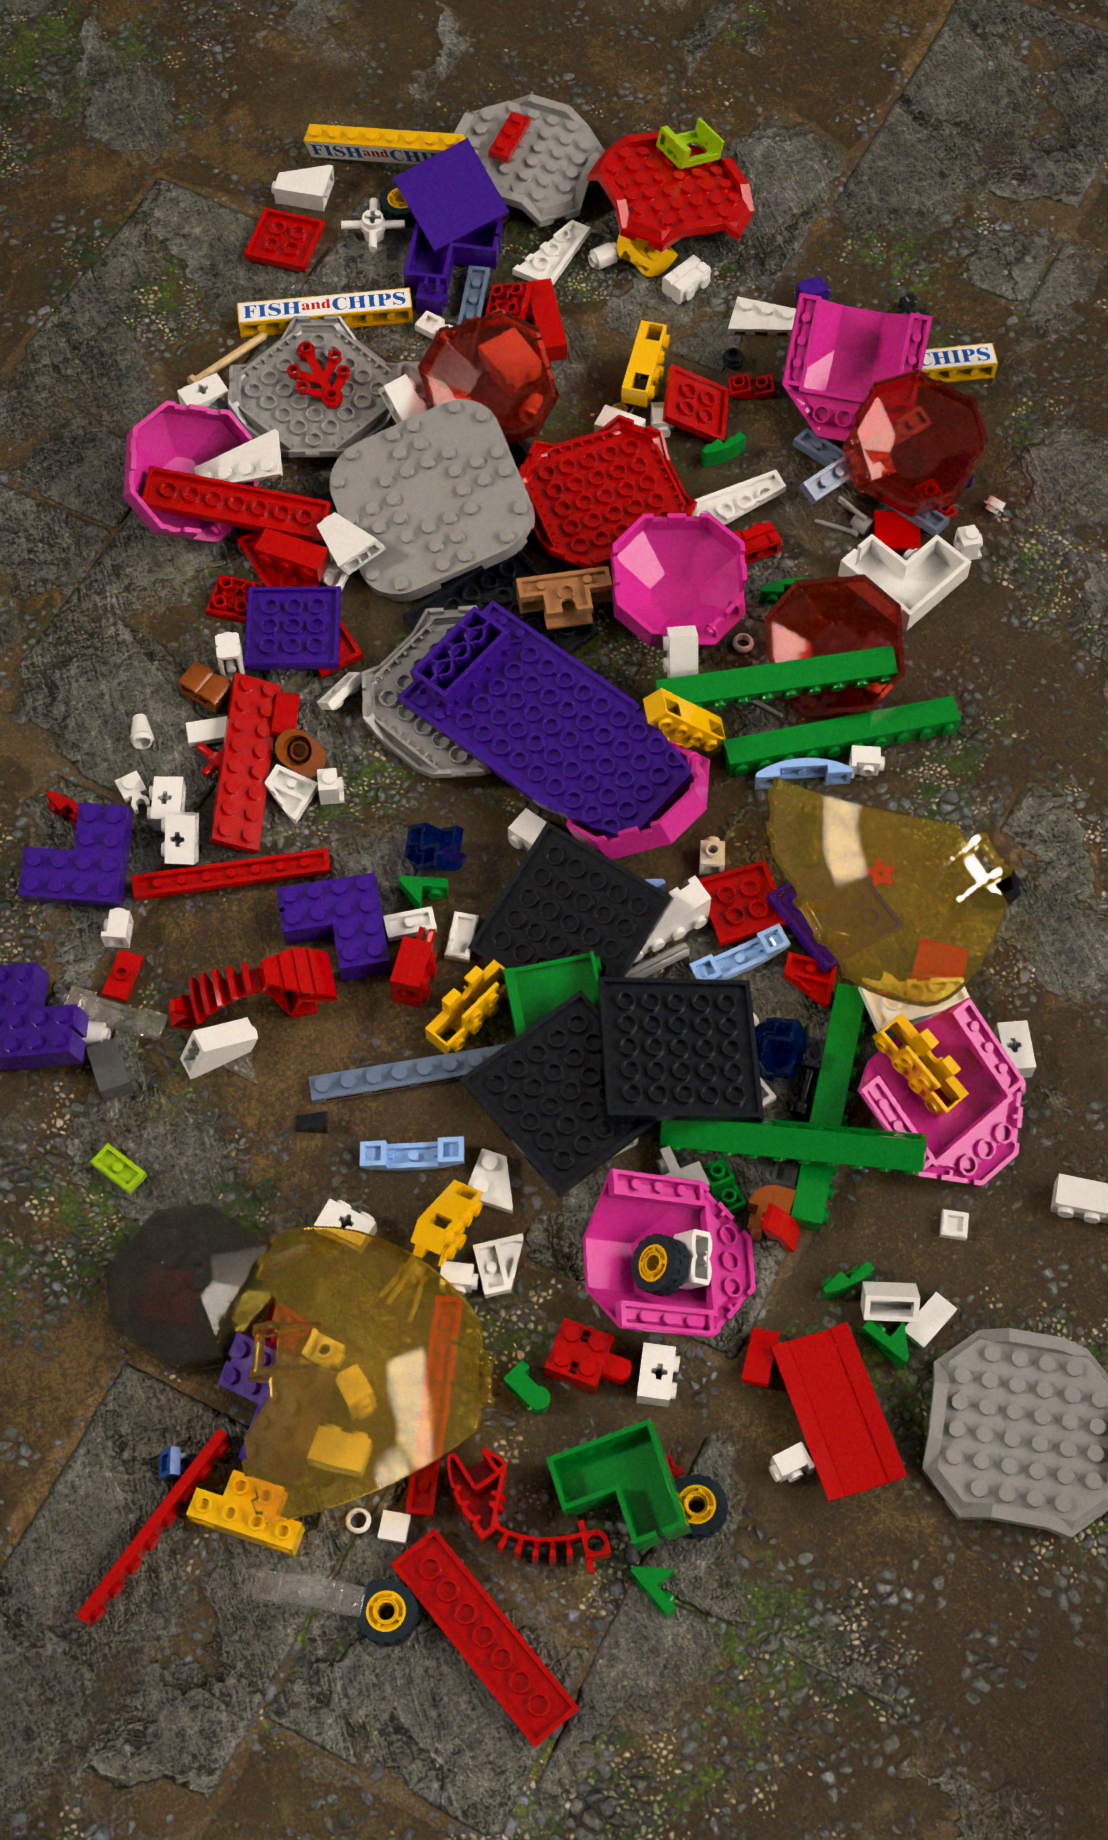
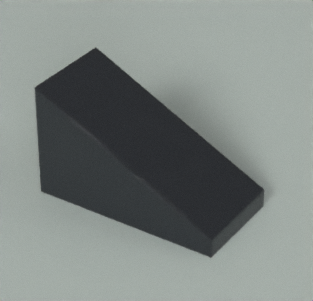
(312, 1122)

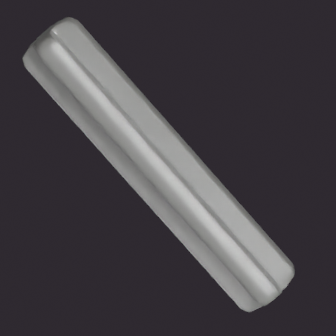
(659, 961)

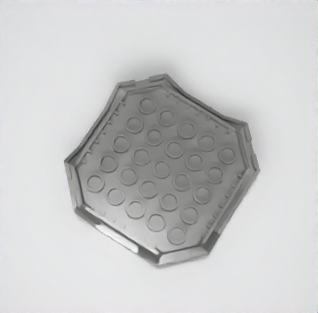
(549, 164)
(268, 400)
(397, 726)
(1020, 1431)

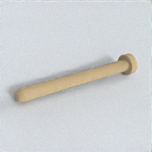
(229, 358)

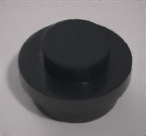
(733, 358)

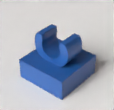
(170, 1463)

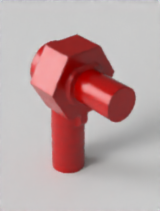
(213, 757)

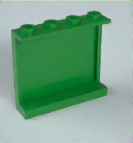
(544, 986)

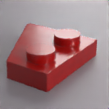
(809, 978)

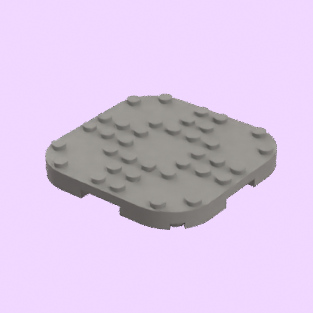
(435, 496)

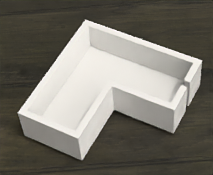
(912, 583)

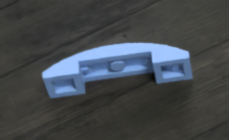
(833, 771)
(743, 957)
(412, 1156)

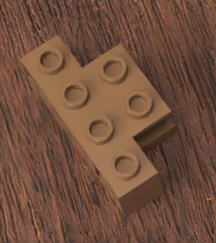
(565, 596)

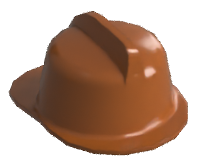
(300, 752)

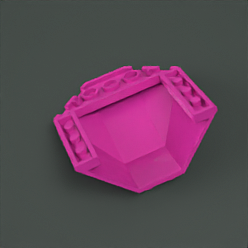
(841, 353)
(980, 1130)
(651, 1204)

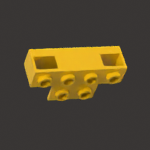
(647, 360)
(683, 721)
(468, 1011)
(920, 1065)
(454, 1209)
(236, 1516)

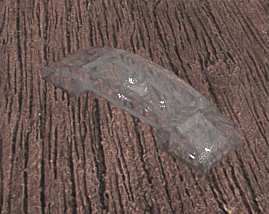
(118, 1016)
(309, 1592)

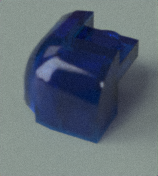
(434, 849)
(780, 1047)

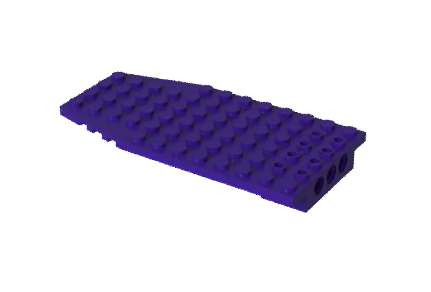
(545, 723)

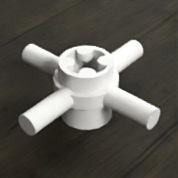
(373, 225)

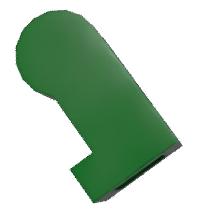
(531, 1395)

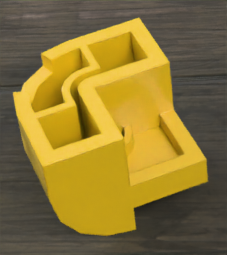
(646, 259)

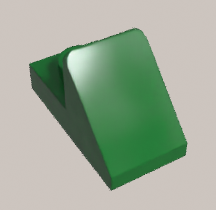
(417, 888)
(892, 1347)
(650, 1581)

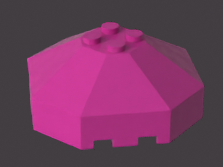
(178, 440)
(678, 575)
(666, 826)

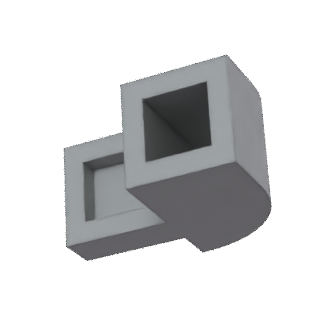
(668, 1165)

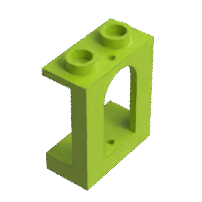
(676, 147)

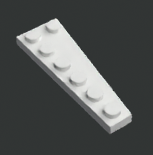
(741, 498)

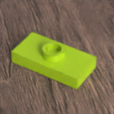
(118, 1168)

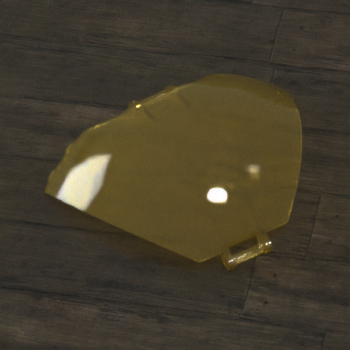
(888, 892)
(365, 1373)

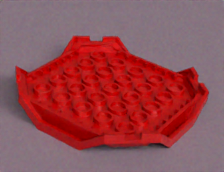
(669, 203)
(598, 488)

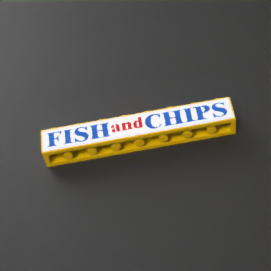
(376, 144)
(355, 308)
(961, 362)

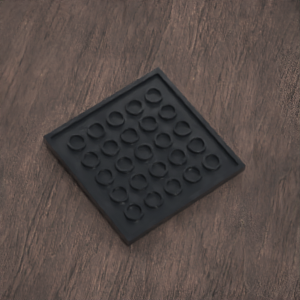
(499, 584)
(570, 904)
(679, 1050)
(551, 1096)

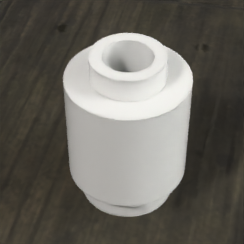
(603, 256)
(96, 1033)

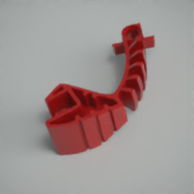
(292, 978)
(481, 1500)

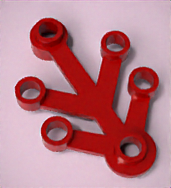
(330, 396)

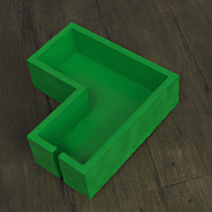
(627, 1469)

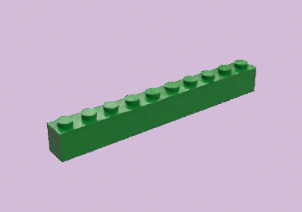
(785, 678)
(837, 735)
(829, 1101)
(802, 1142)

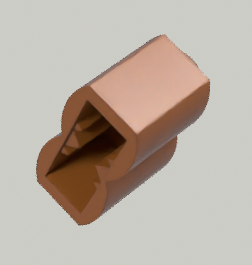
(205, 686)

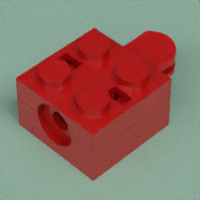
(414, 969)
(584, 1357)

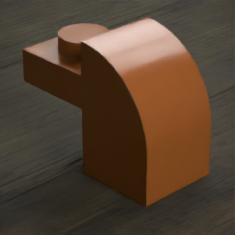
(759, 1201)

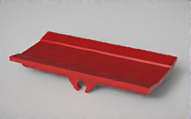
(838, 1412)

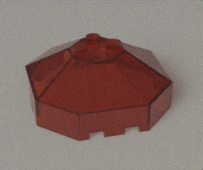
(495, 364)
(915, 443)
(830, 619)

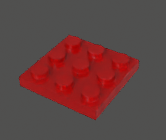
(284, 240)
(695, 404)
(740, 902)

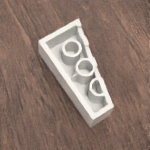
(687, 911)

